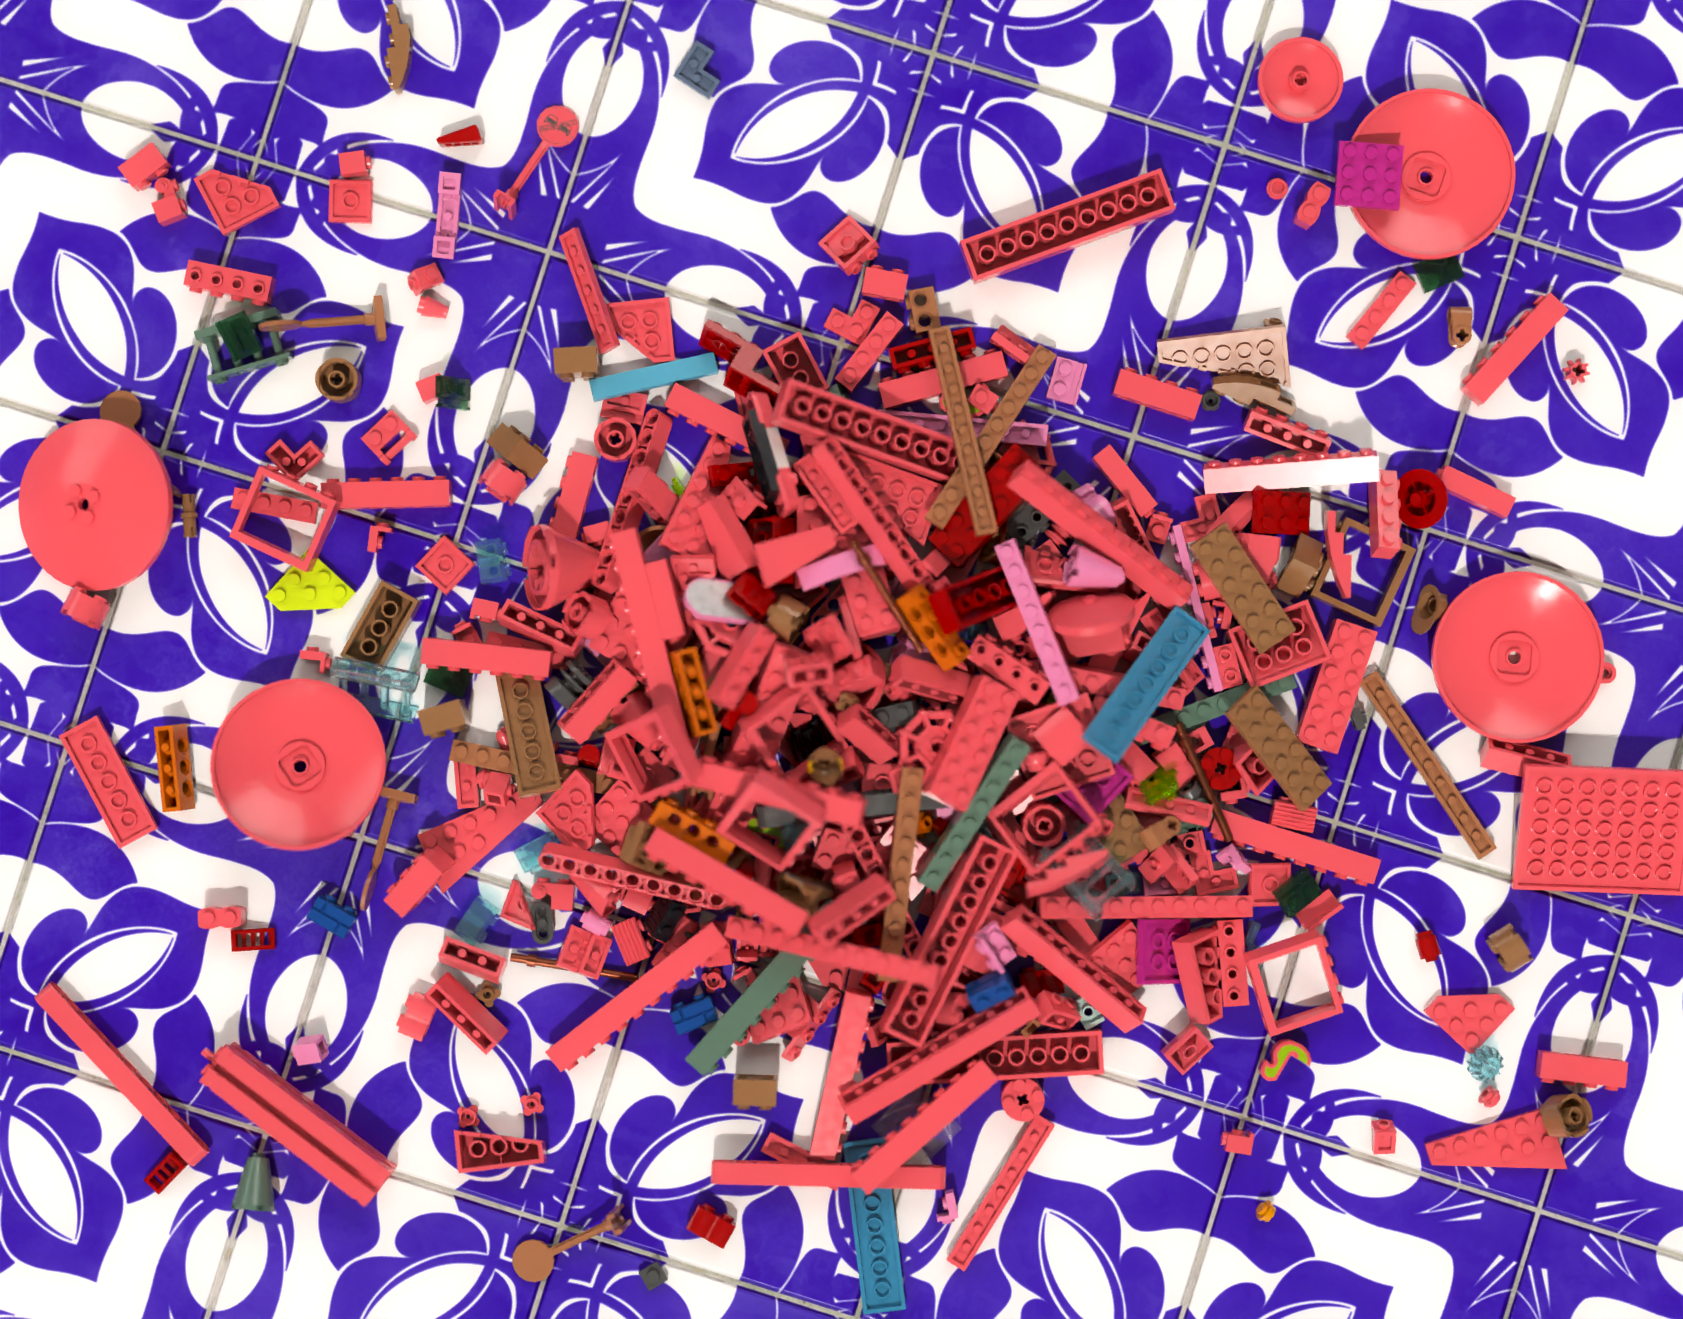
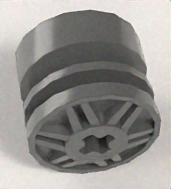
(571, 687)

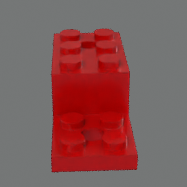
(743, 358)

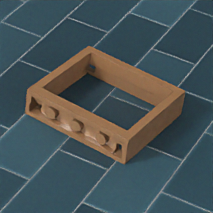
(1389, 592)

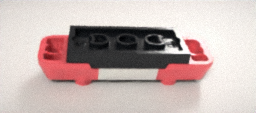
(769, 455)

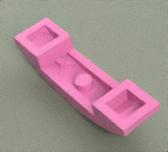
(447, 215)
(836, 567)

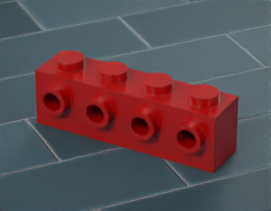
(920, 352)

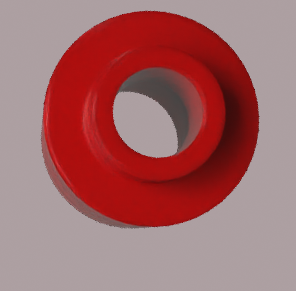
(1427, 946)

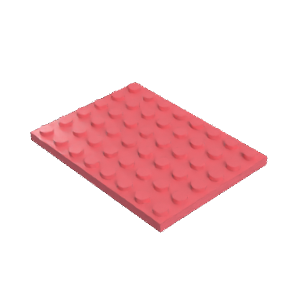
(1600, 830)

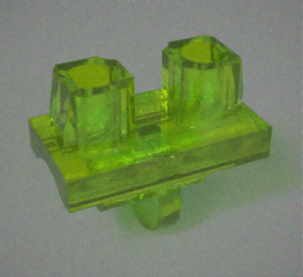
(1162, 787)

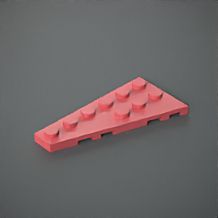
(1510, 1142)

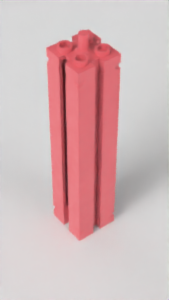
(296, 1122)

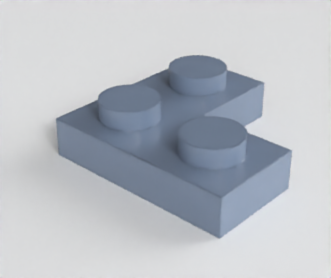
(692, 71)

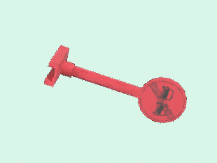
(556, 128)

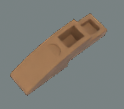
(398, 57)
(1245, 389)

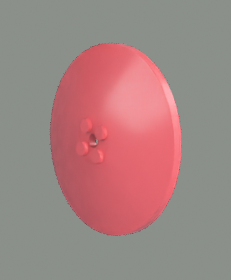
(1467, 166)
(126, 509)
(1556, 649)
(258, 754)

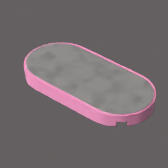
(709, 602)

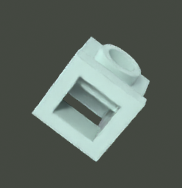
(1091, 1020)

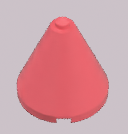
(555, 566)

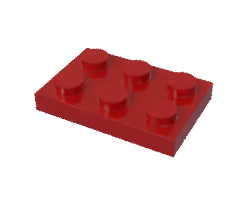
(1280, 512)

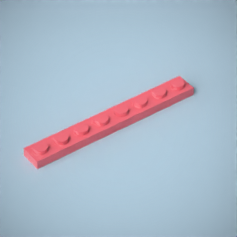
(1000, 1192)

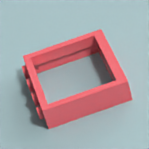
(275, 551)
(774, 706)
(676, 743)
(1026, 791)
(786, 797)
(1281, 948)

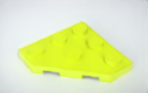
(310, 589)

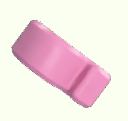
(1096, 502)

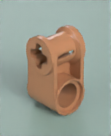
(1459, 321)
(1160, 832)

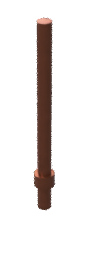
(865, 561)
(1186, 743)
(532, 960)

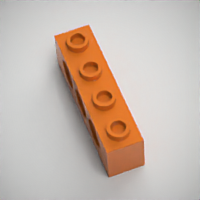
(946, 650)
(692, 692)
(174, 767)
(662, 819)

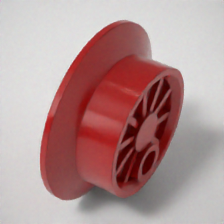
(1422, 498)

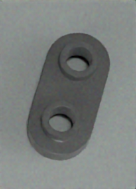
(1191, 790)
(542, 922)

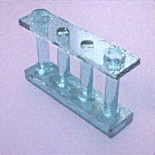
(381, 676)
(1080, 890)

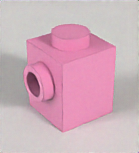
(310, 1049)

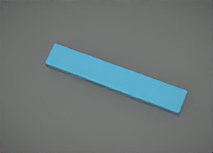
(653, 376)

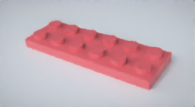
(108, 781)

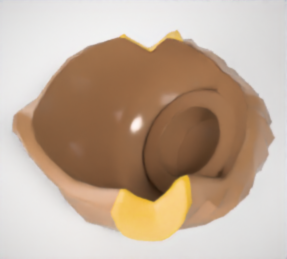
(825, 766)

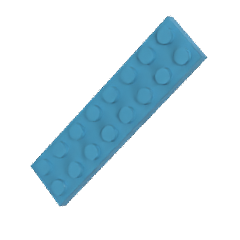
(1145, 684)
(875, 1239)

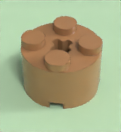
(330, 371)
(787, 618)
(1510, 948)
(1566, 1115)

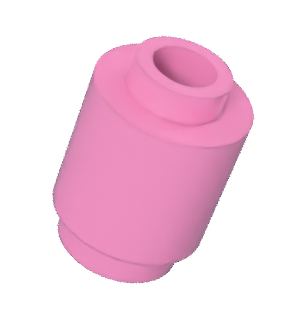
(595, 923)

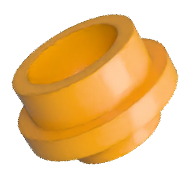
(1265, 1211)

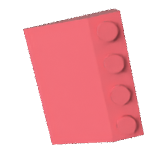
(1290, 655)

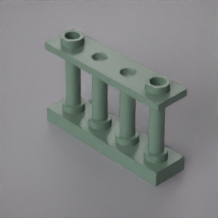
(208, 335)

